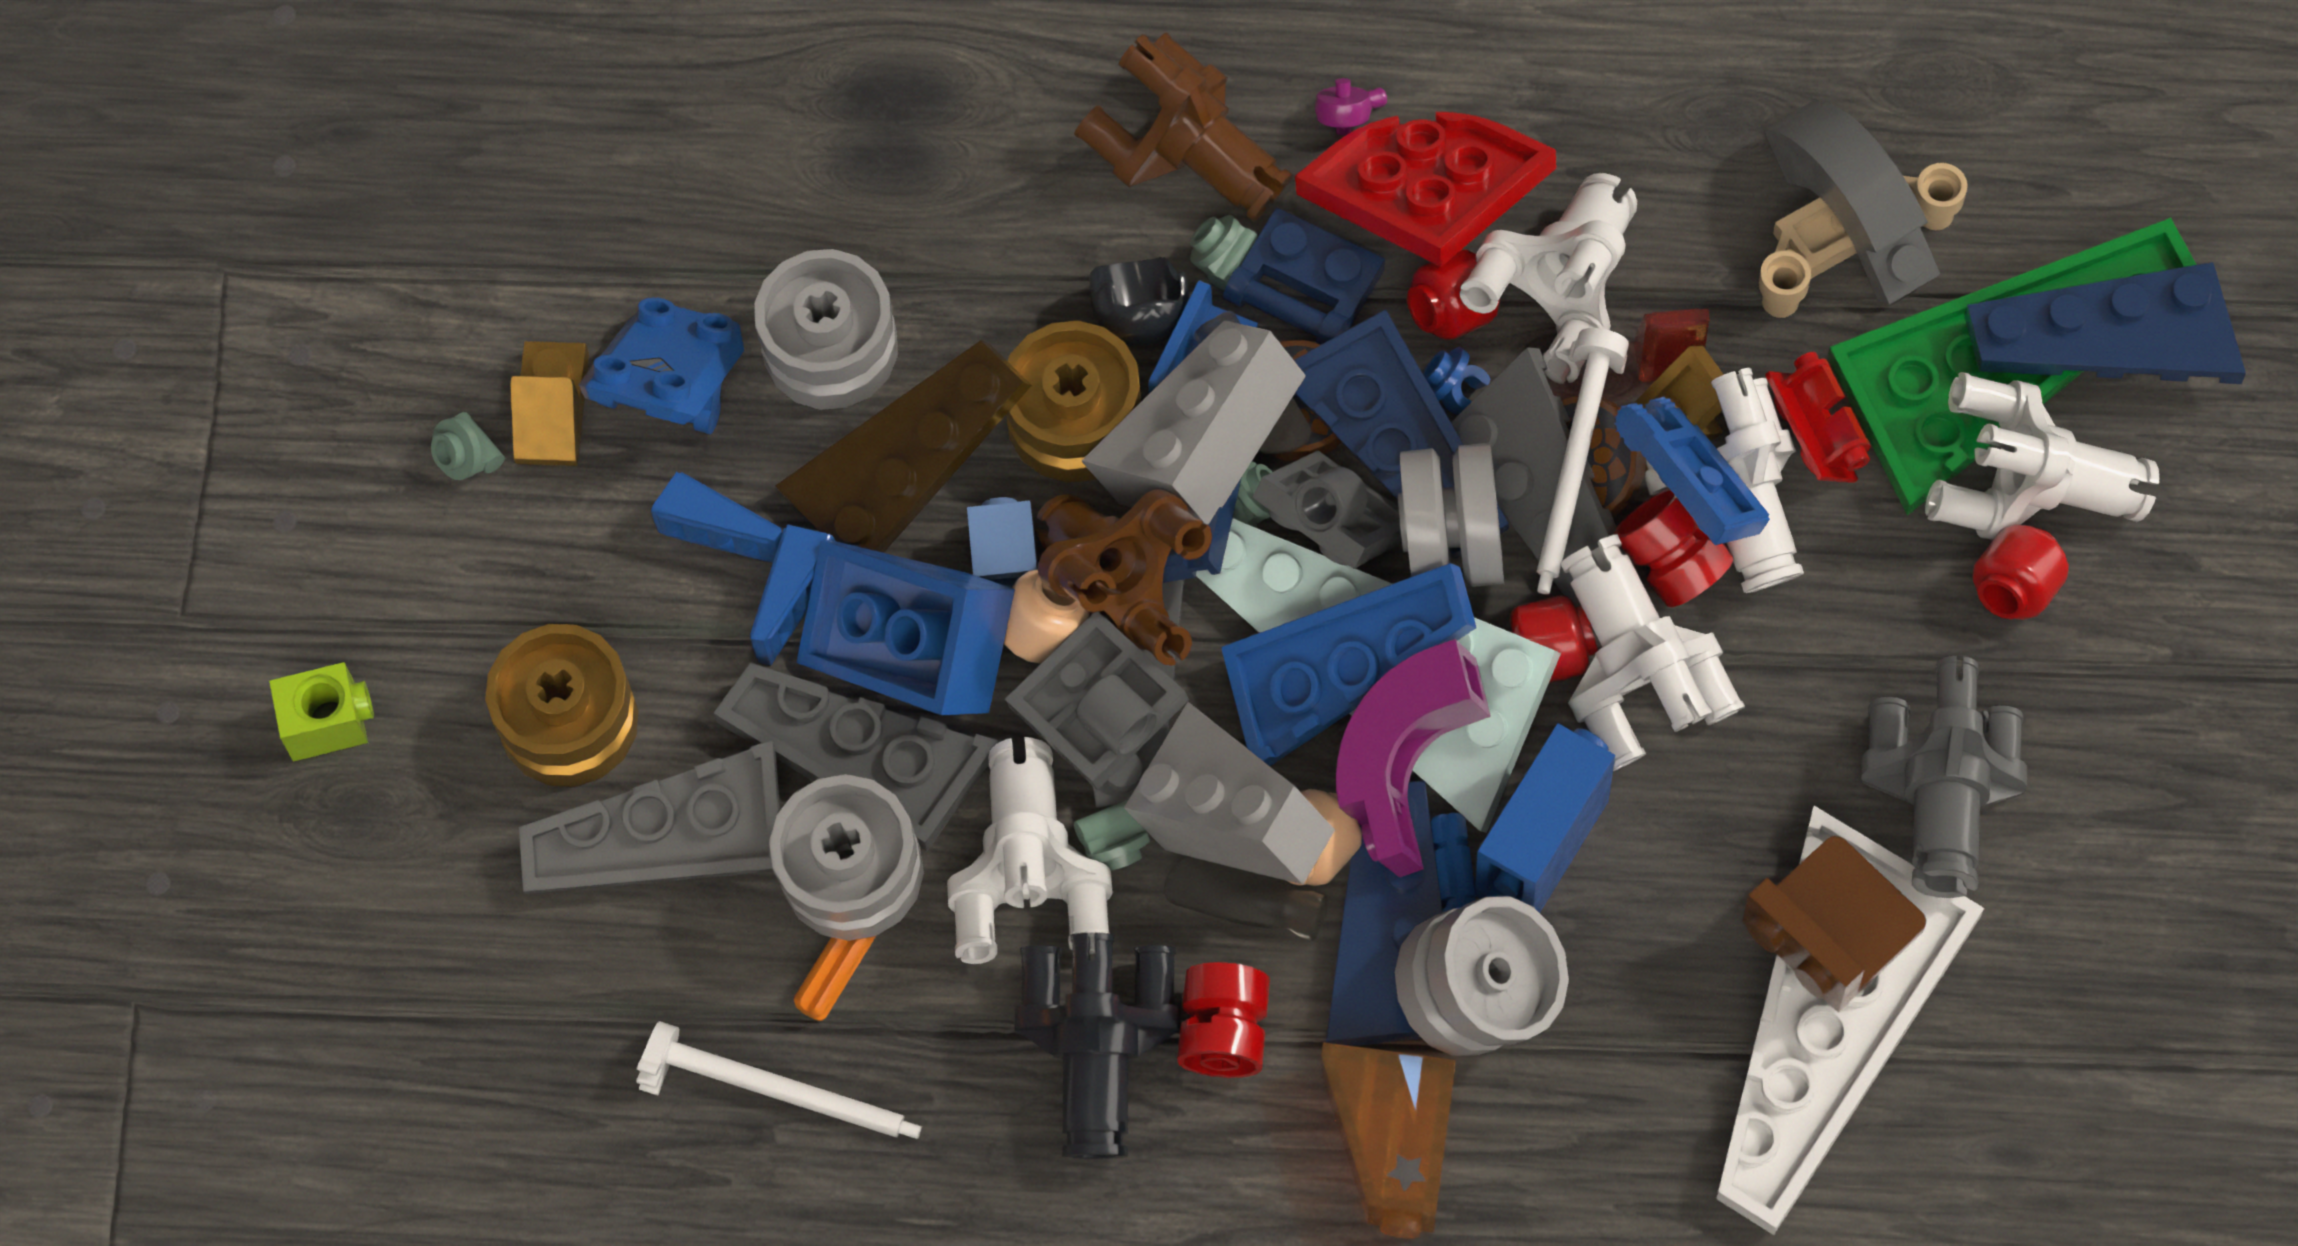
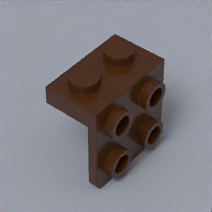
(1833, 921)

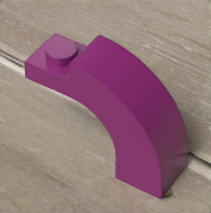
(1388, 734)

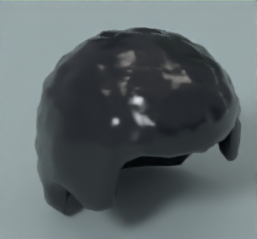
(1139, 299)

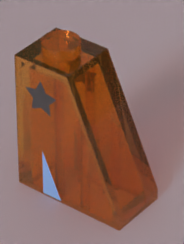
(1393, 1130)

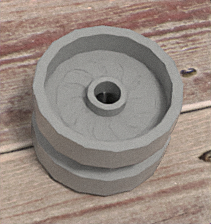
(826, 329)
(1451, 517)
(840, 820)
(1481, 976)

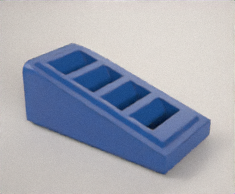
(708, 518)
(786, 591)

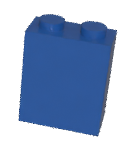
(1546, 819)

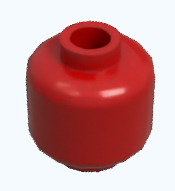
(1436, 298)
(2020, 572)
(1560, 627)

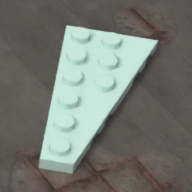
(1470, 766)

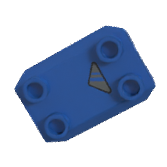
(667, 364)

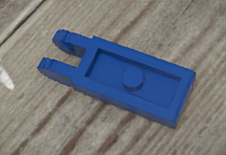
(1692, 470)

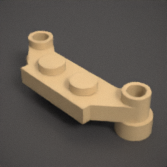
(1816, 240)

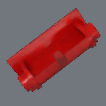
(1829, 444)

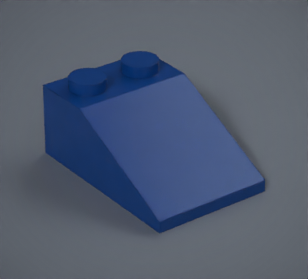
(905, 628)

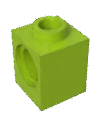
(301, 694)

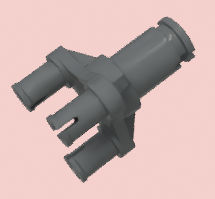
(1946, 773)

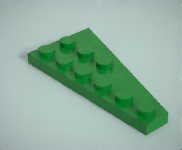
(1904, 371)

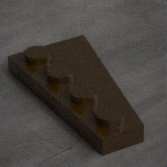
(900, 458)

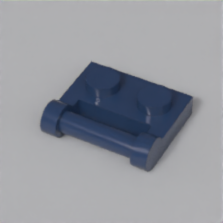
(1312, 264)

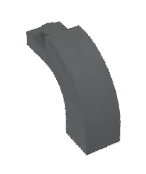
(1863, 187)

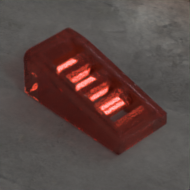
(1665, 337)

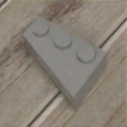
(1200, 422)
(1226, 804)

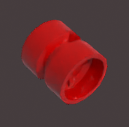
(1675, 549)
(1224, 1014)

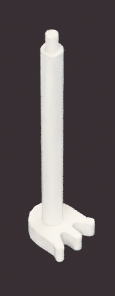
(1601, 350)
(664, 1051)

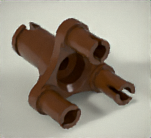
(1187, 130)
(1121, 563)

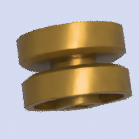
(1078, 394)
(562, 705)

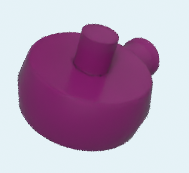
(1347, 105)

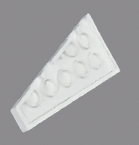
(1820, 1062)

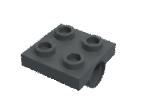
(1332, 509)
(1097, 699)

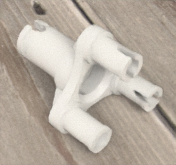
(1560, 267)
(1757, 454)
(2035, 464)
(1640, 651)
(1025, 858)

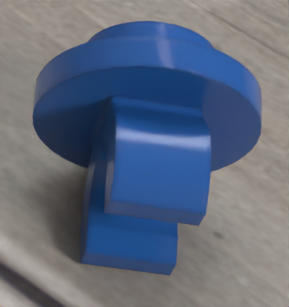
(1446, 375)

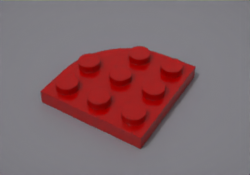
(1426, 179)

